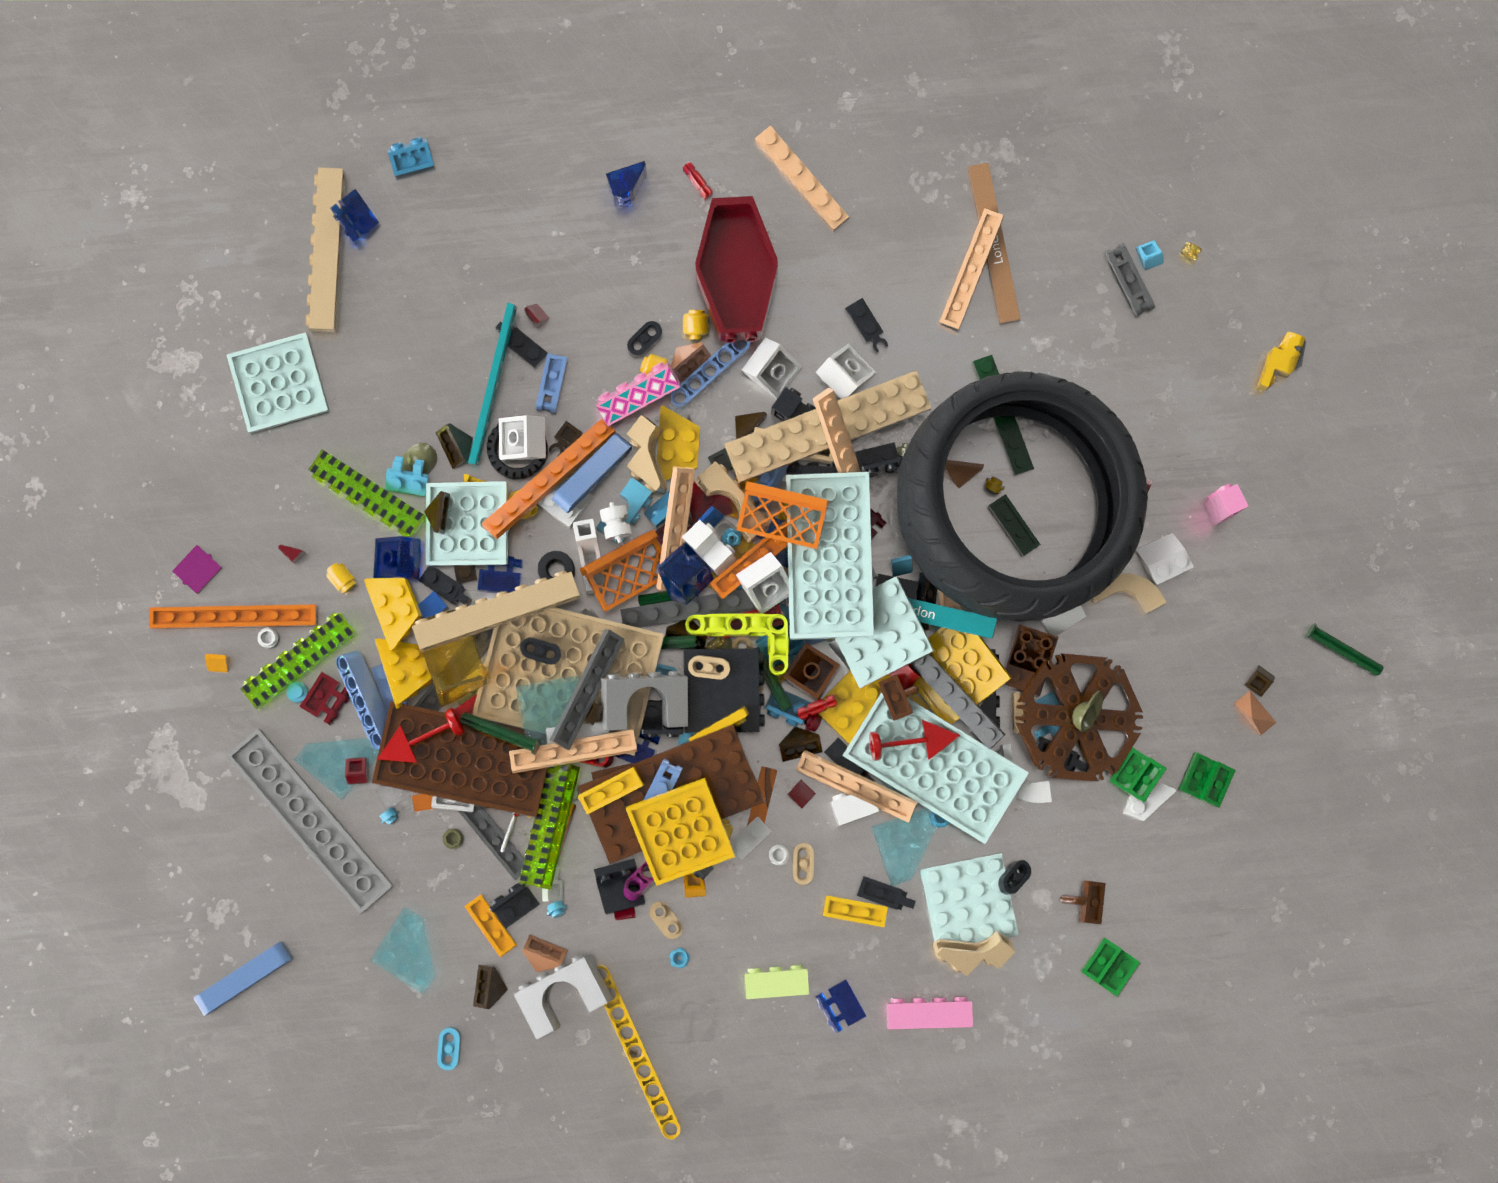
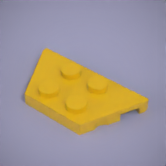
(677, 443)
(394, 607)
(404, 670)

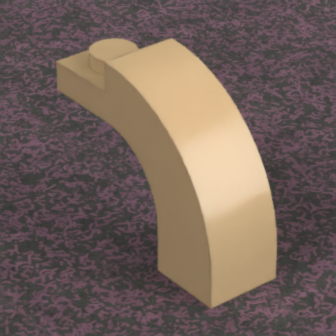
(1137, 586)

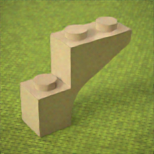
(645, 463)
(966, 955)

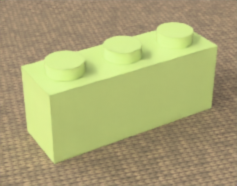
(776, 982)

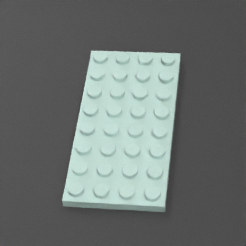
(832, 583)
(960, 783)

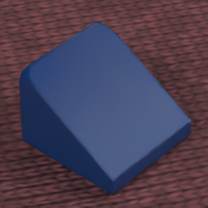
(712, 516)

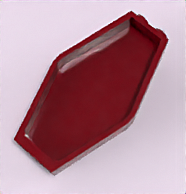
(736, 268)

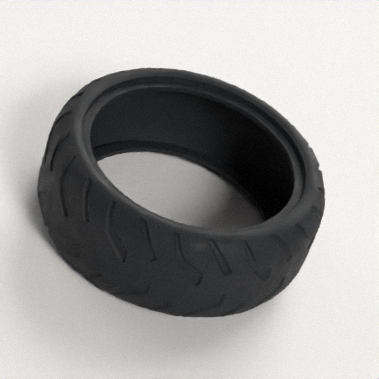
(1093, 433)

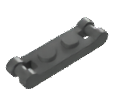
(1129, 279)

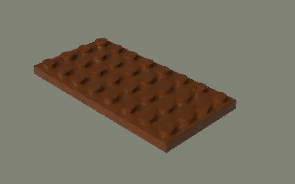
(714, 756)
(458, 768)

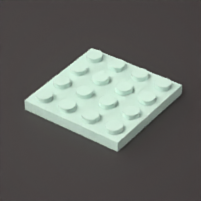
(277, 383)
(464, 536)
(896, 639)
(967, 901)

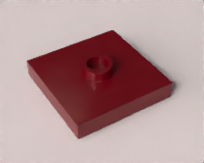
(701, 503)

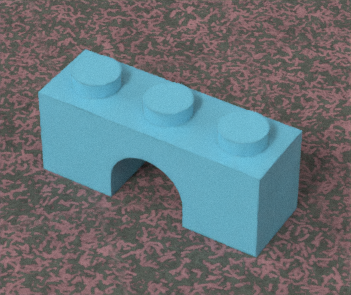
(637, 498)

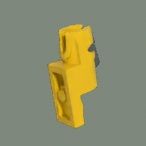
(1283, 360)

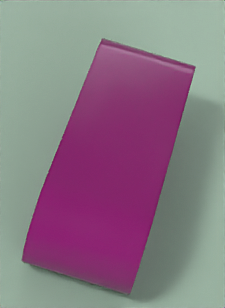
(639, 880)

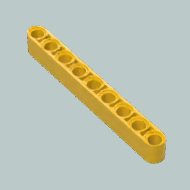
(637, 1062)

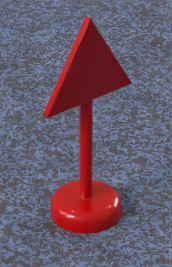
(935, 739)
(399, 748)

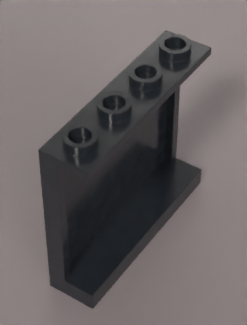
(717, 698)

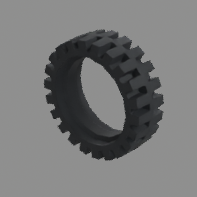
(507, 471)

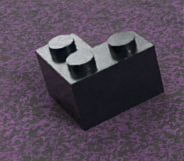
(790, 405)

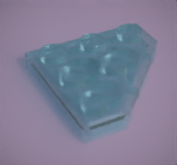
(544, 704)
(327, 761)
(904, 844)
(406, 951)

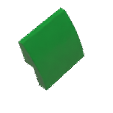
(1138, 775)
(1207, 779)
(1111, 967)

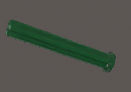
(1345, 650)
(501, 732)

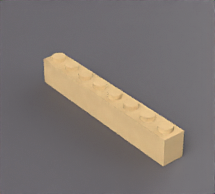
(326, 252)
(495, 611)

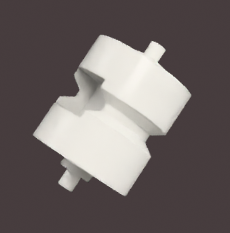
(615, 518)

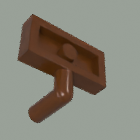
(897, 697)
(1091, 902)

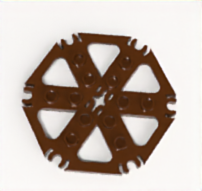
(1068, 734)

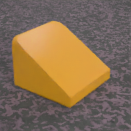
(217, 662)
(694, 886)

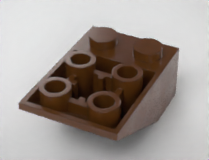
(1026, 656)

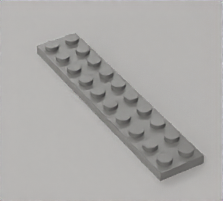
(309, 821)

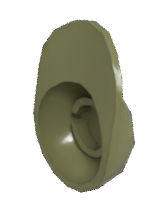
(420, 451)
(1087, 712)

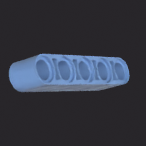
(706, 380)
(592, 473)
(363, 695)
(242, 978)

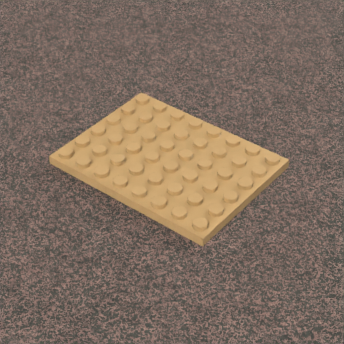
(577, 639)

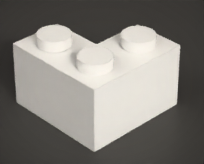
(708, 546)

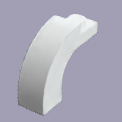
(588, 549)
(1029, 791)

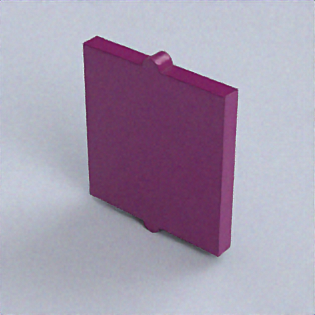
(197, 569)

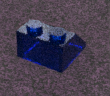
(626, 183)
(397, 557)
(684, 574)

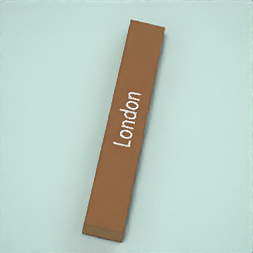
(997, 260)

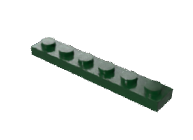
(1006, 425)

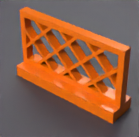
(790, 498)
(614, 557)

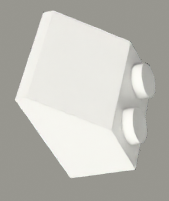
(771, 367)
(845, 372)
(522, 438)
(558, 513)
(1164, 559)
(765, 583)
(850, 808)

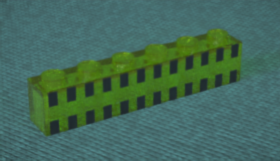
(367, 493)
(298, 660)
(549, 826)

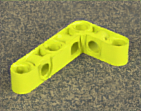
(753, 625)

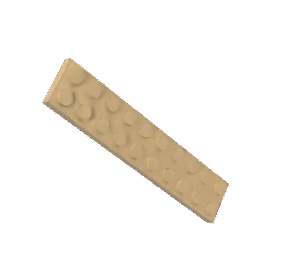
(805, 436)

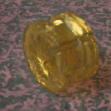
(1191, 250)

